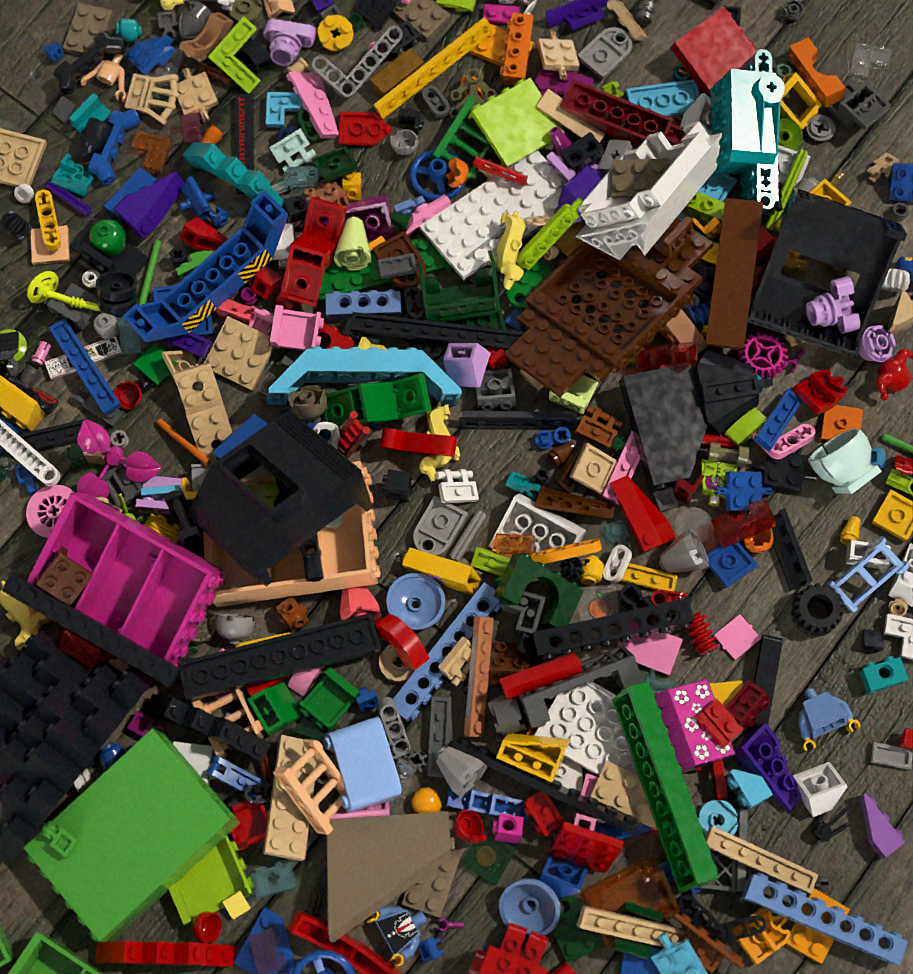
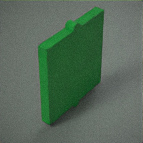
(153, 365)

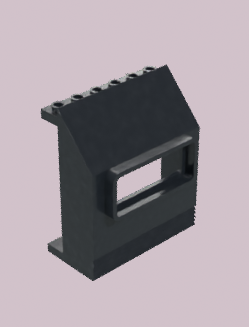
(835, 236)
(302, 460)

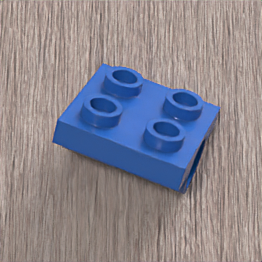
(901, 182)

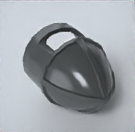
(194, 20)

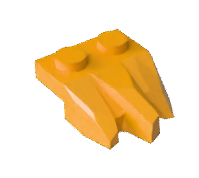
(764, 944)

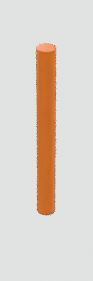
(184, 442)

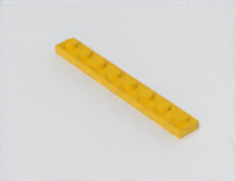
(433, 68)

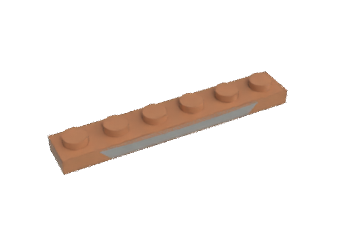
(478, 676)

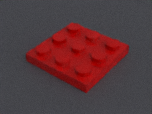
(585, 847)

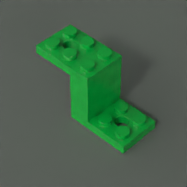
(379, 401)

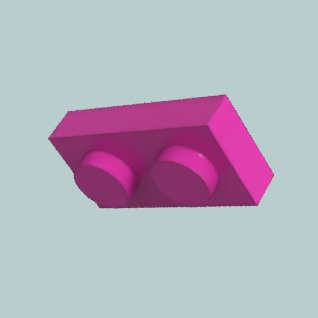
(499, 13)

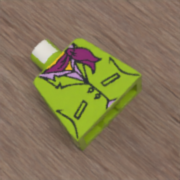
(714, 477)

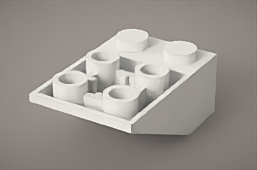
(903, 584)

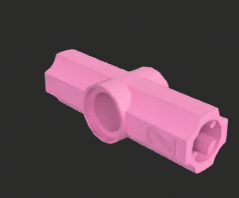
(427, 211)

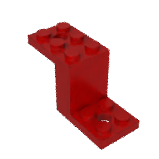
(313, 251)

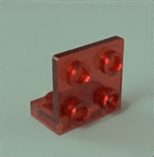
(81, 648)

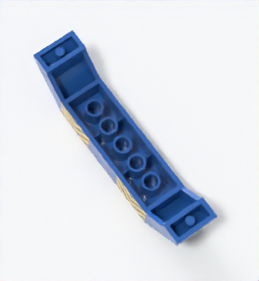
(215, 277)

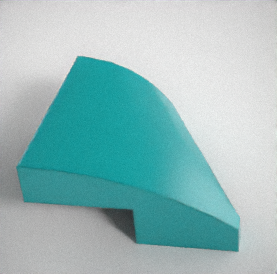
(72, 177)

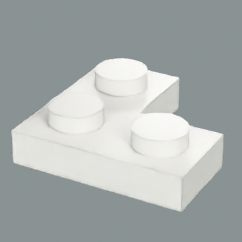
(902, 628)

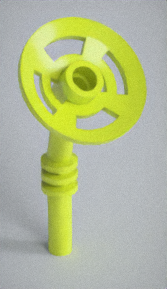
(48, 291)

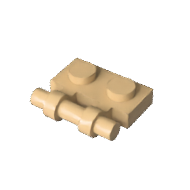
(455, 660)

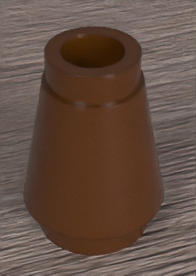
(560, 454)

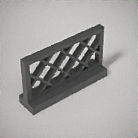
(737, 870)

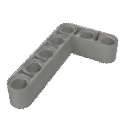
(361, 66)
(393, 735)

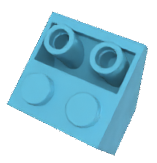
(749, 788)

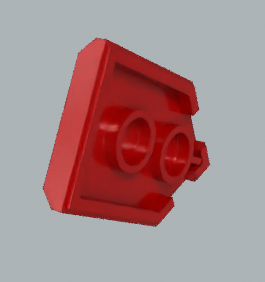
(362, 129)

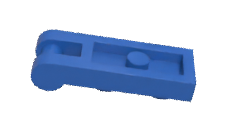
(232, 775)

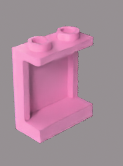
(295, 329)

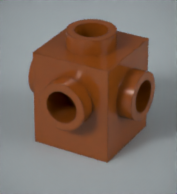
(295, 616)

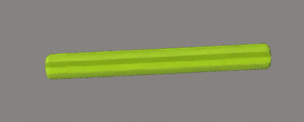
(787, 188)

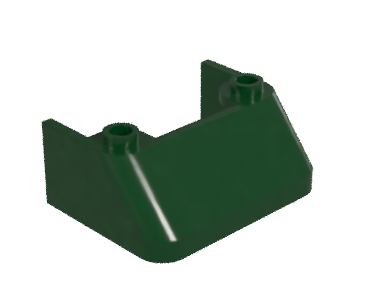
(462, 300)

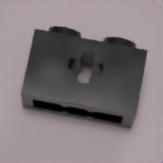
(397, 485)

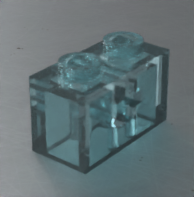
(266, 888)

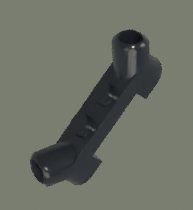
(104, 45)

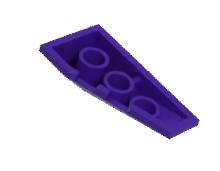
(148, 206)

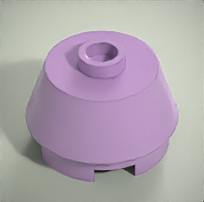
(876, 344)

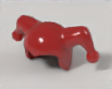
(894, 373)

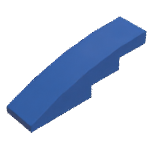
(486, 804)

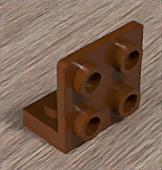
(674, 237)
(63, 577)
(505, 662)

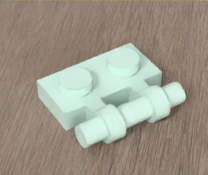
(290, 145)

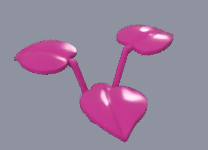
(94, 438)

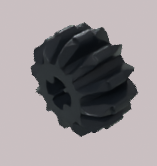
(16, 224)

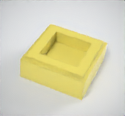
(236, 904)

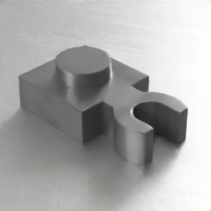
(168, 23)

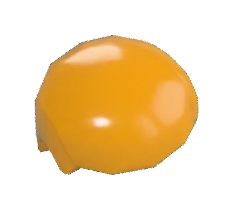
(426, 800)

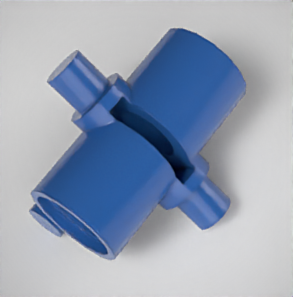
(196, 199)

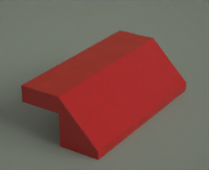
(541, 675)

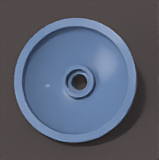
(416, 589)
(536, 917)

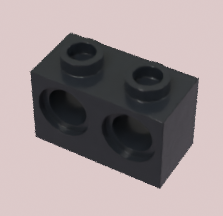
(578, 150)

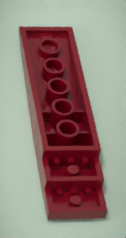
(617, 116)

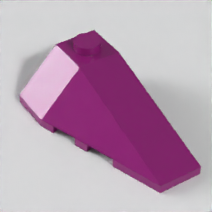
(374, 213)

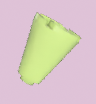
(353, 246)

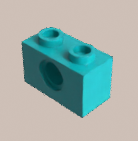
(874, 682)

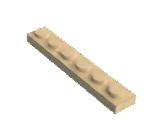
(761, 860)
(628, 927)

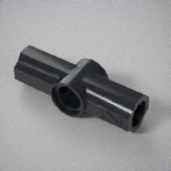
(312, 562)

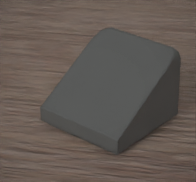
(64, 109)

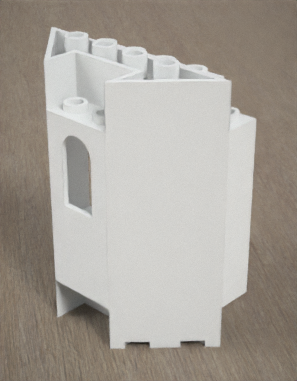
(623, 222)

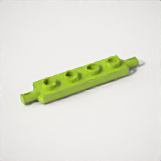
(548, 235)

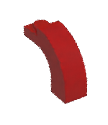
(403, 640)

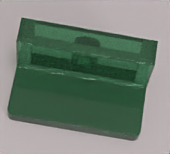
(309, 730)

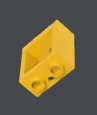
(794, 80)

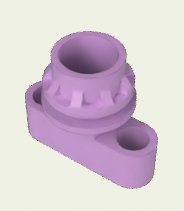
(288, 39)
(835, 307)

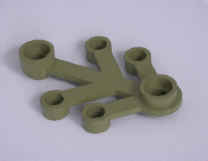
(473, 84)

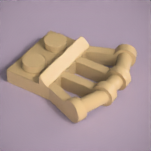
(142, 92)

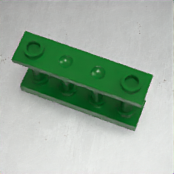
(451, 138)

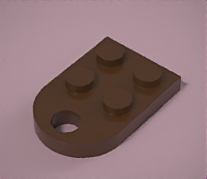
(399, 246)

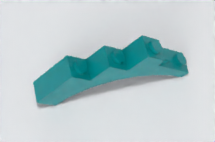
(211, 159)

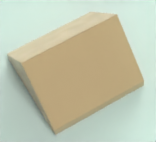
(902, 315)
(184, 359)

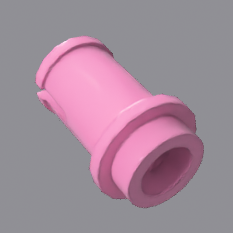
(40, 354)

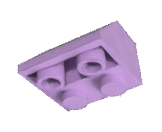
(466, 363)

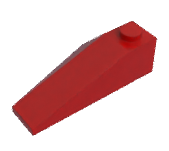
(644, 519)

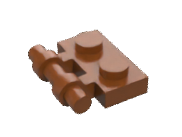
(596, 431)

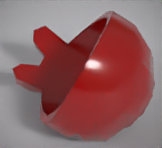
(469, 826)

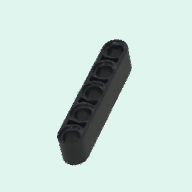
(766, 672)

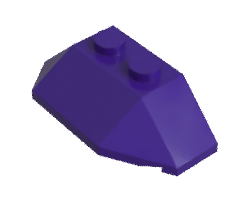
(580, 187)

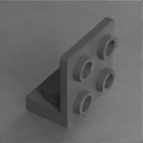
(74, 316)

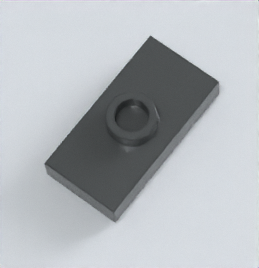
(397, 266)

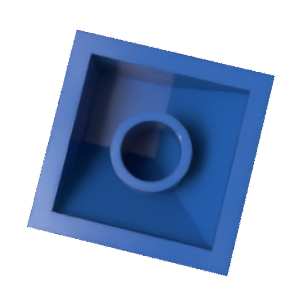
(563, 876)

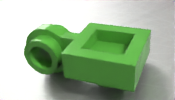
(63, 841)

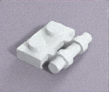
(457, 491)

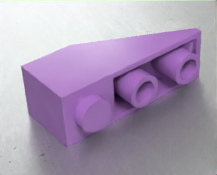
(879, 831)

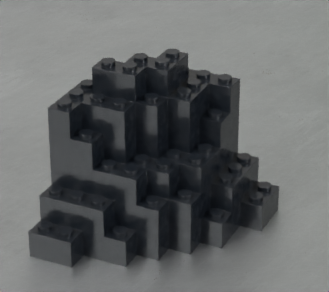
(51, 728)

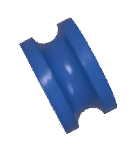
(561, 430)

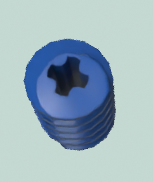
(698, 313)

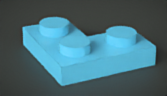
(278, 104)

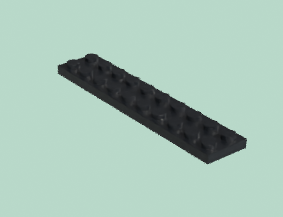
(279, 657)

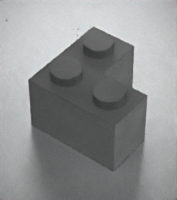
(529, 612)

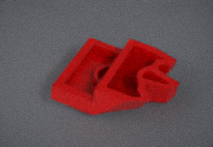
(821, 391)

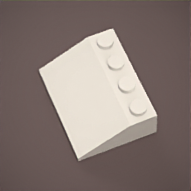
(546, 526)

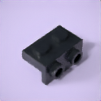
(409, 38)

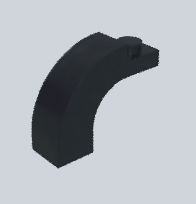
(253, 53)

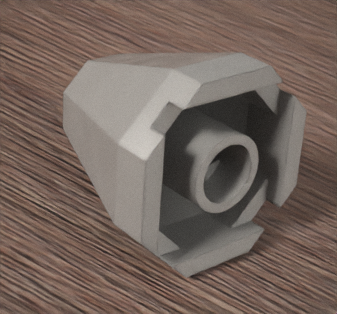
(684, 554)
(459, 769)

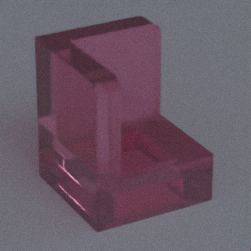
(192, 128)

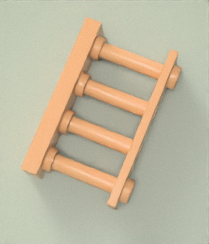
(255, 726)
(298, 790)

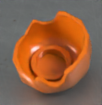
(458, 173)
(760, 542)

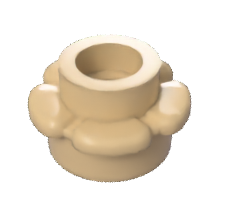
(898, 612)

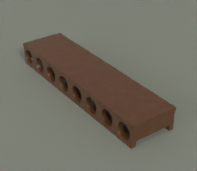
(734, 274)

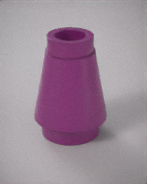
(559, 139)

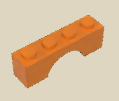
(826, 87)

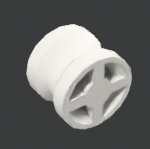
(83, 781)

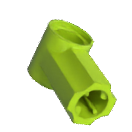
(900, 481)

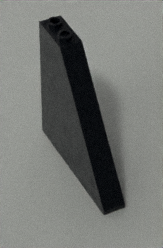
(666, 421)

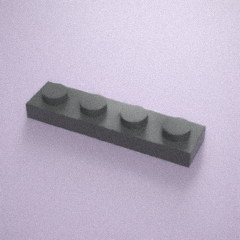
(439, 732)

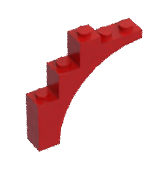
(354, 950)
(164, 953)

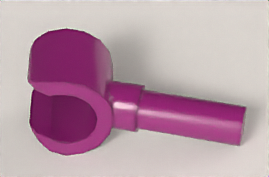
(795, 360)
(445, 924)

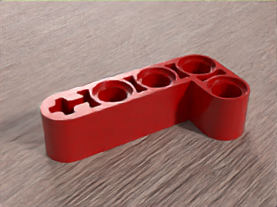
(418, 442)

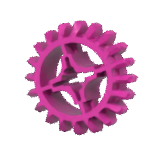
(757, 342)

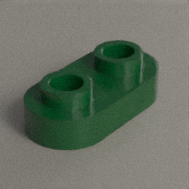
(306, 127)

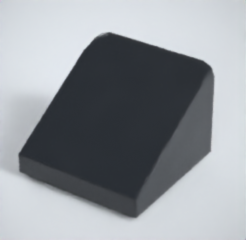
(873, 640)

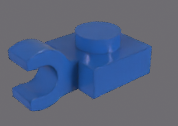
(26, 477)

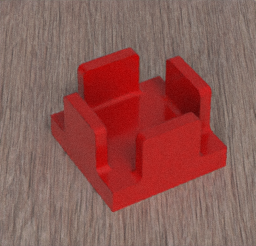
(252, 826)

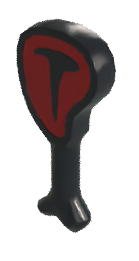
(43, 399)

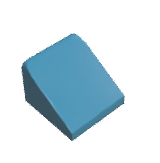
(878, 457)

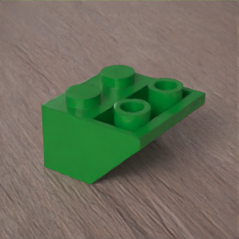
(275, 708)

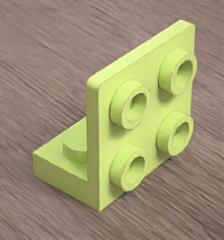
(577, 396)

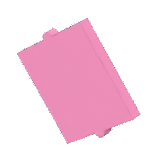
(737, 637)

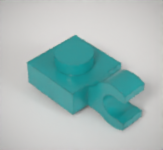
(521, 483)

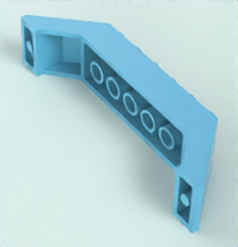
(363, 366)

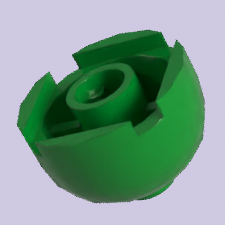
(107, 237)

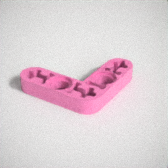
(788, 448)

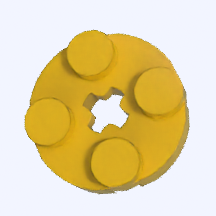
(326, 38)

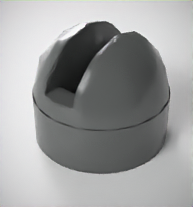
(824, 888)

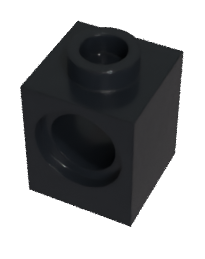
(294, 214)

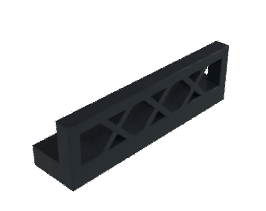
(789, 553)

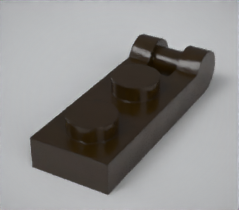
(563, 479)

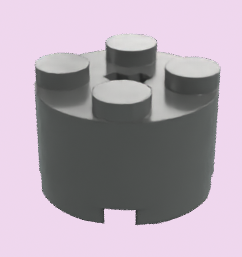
(507, 714)

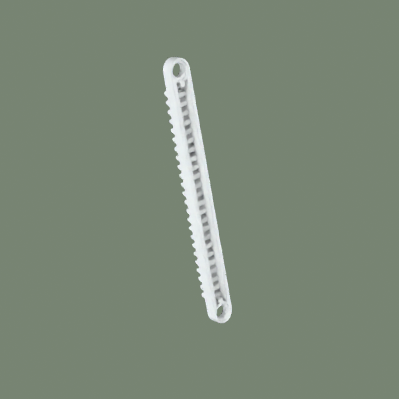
(27, 455)

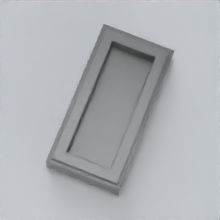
(891, 756)

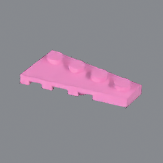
(315, 101)

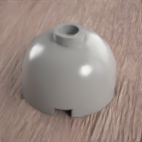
(234, 627)

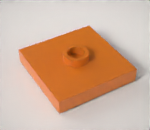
(840, 420)

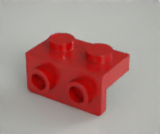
(544, 812)

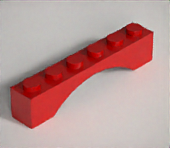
(205, 238)

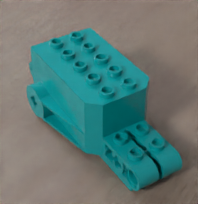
(748, 116)

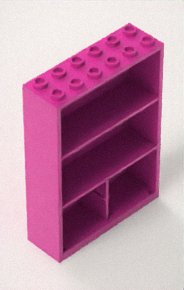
(139, 578)

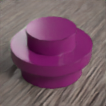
(248, 296)

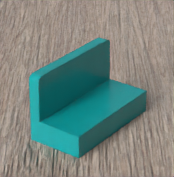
(90, 108)

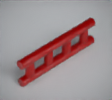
(352, 434)

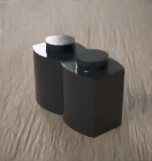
(632, 598)

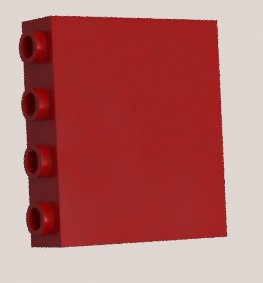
(713, 49)

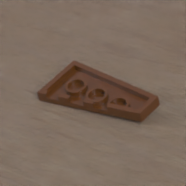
(572, 503)

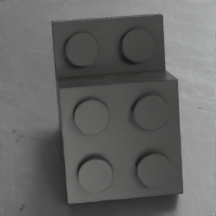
(859, 105)

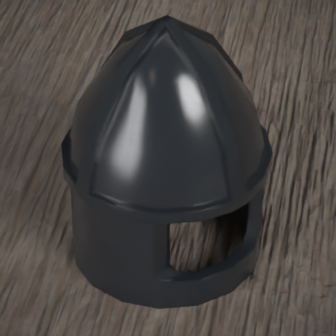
(94, 137)

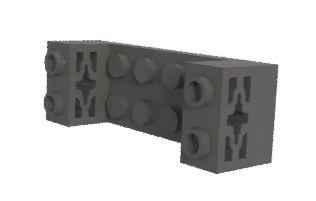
(616, 662)

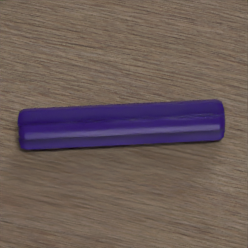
(68, 198)

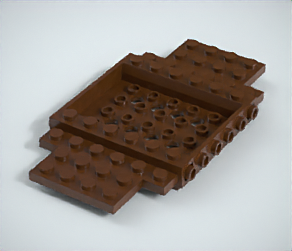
(569, 342)

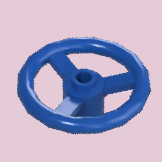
(437, 173)
(317, 956)

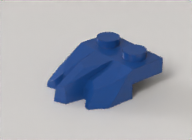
(150, 52)

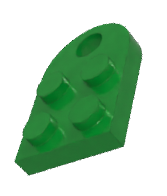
(528, 283)

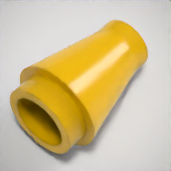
(851, 530)

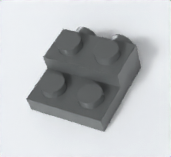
(496, 390)

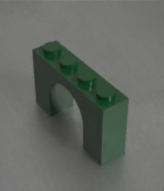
(563, 593)

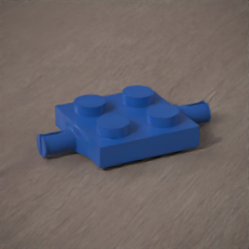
(742, 489)

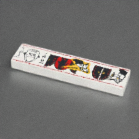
(98, 352)

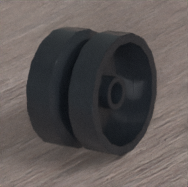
(116, 292)

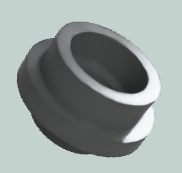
(899, 207)

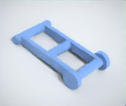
(878, 545)

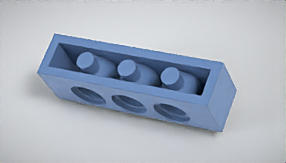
(335, 299)

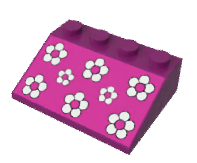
(690, 740)

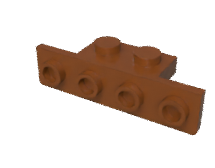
(708, 951)

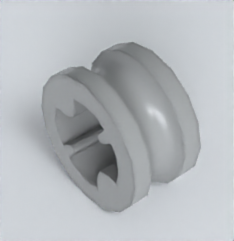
(125, 440)

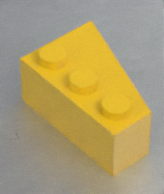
(534, 754)

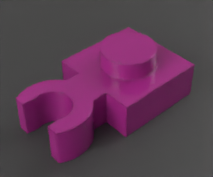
(143, 724)

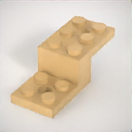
(203, 407)

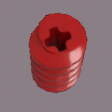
(702, 635)

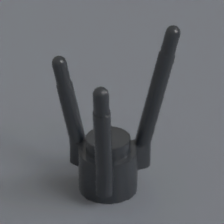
(822, 830)

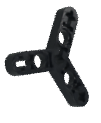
(726, 928)

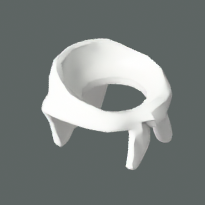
(334, 430)

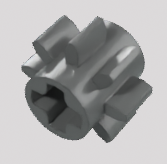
(421, 759)

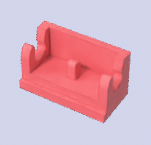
(236, 311)

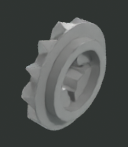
(828, 127)

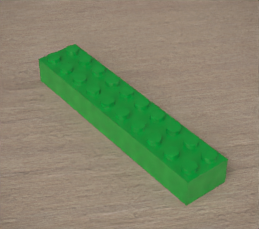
(665, 788)

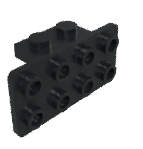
(129, 260)

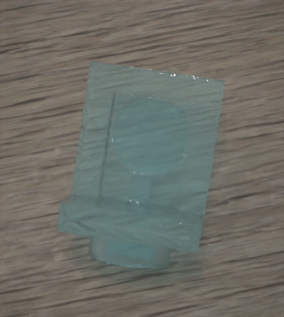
(658, 685)

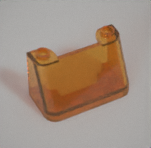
(639, 883)

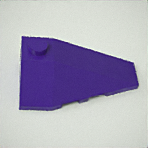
(761, 756)

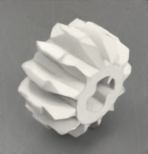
(896, 280)

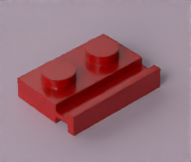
(719, 723)

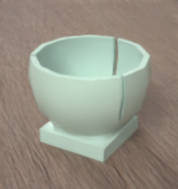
(847, 461)

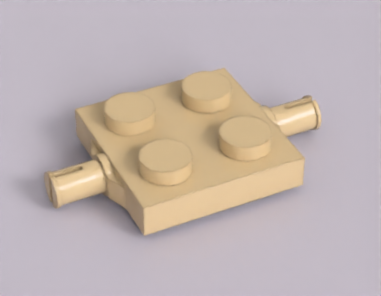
(558, 55)
(196, 94)

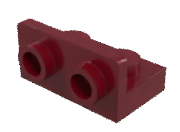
(748, 704)

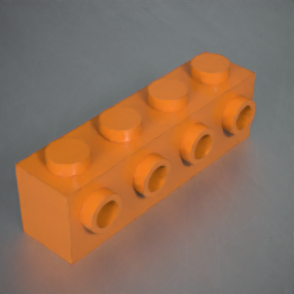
(517, 48)

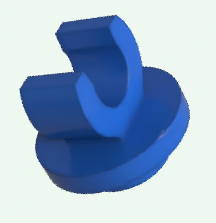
(54, 51)
(220, 218)
(544, 439)

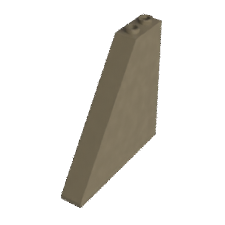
(379, 860)

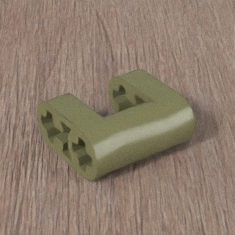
(724, 455)

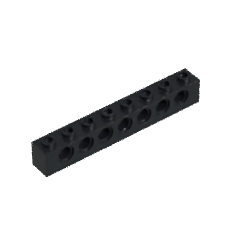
(680, 608)

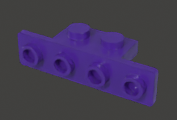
(576, 13)

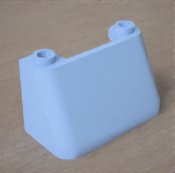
(364, 764)

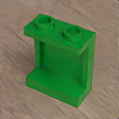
(329, 700)

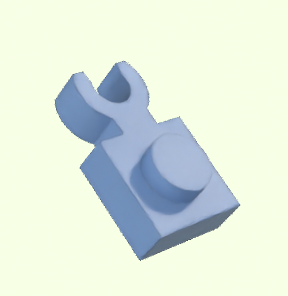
(408, 206)

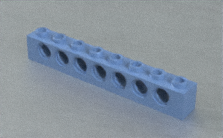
(407, 711)
(891, 953)

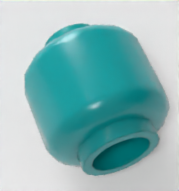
(128, 30)

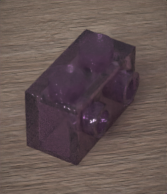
(267, 952)

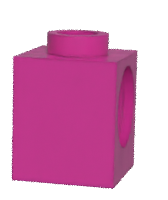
(515, 823)

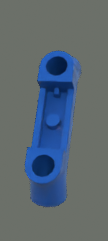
(101, 164)

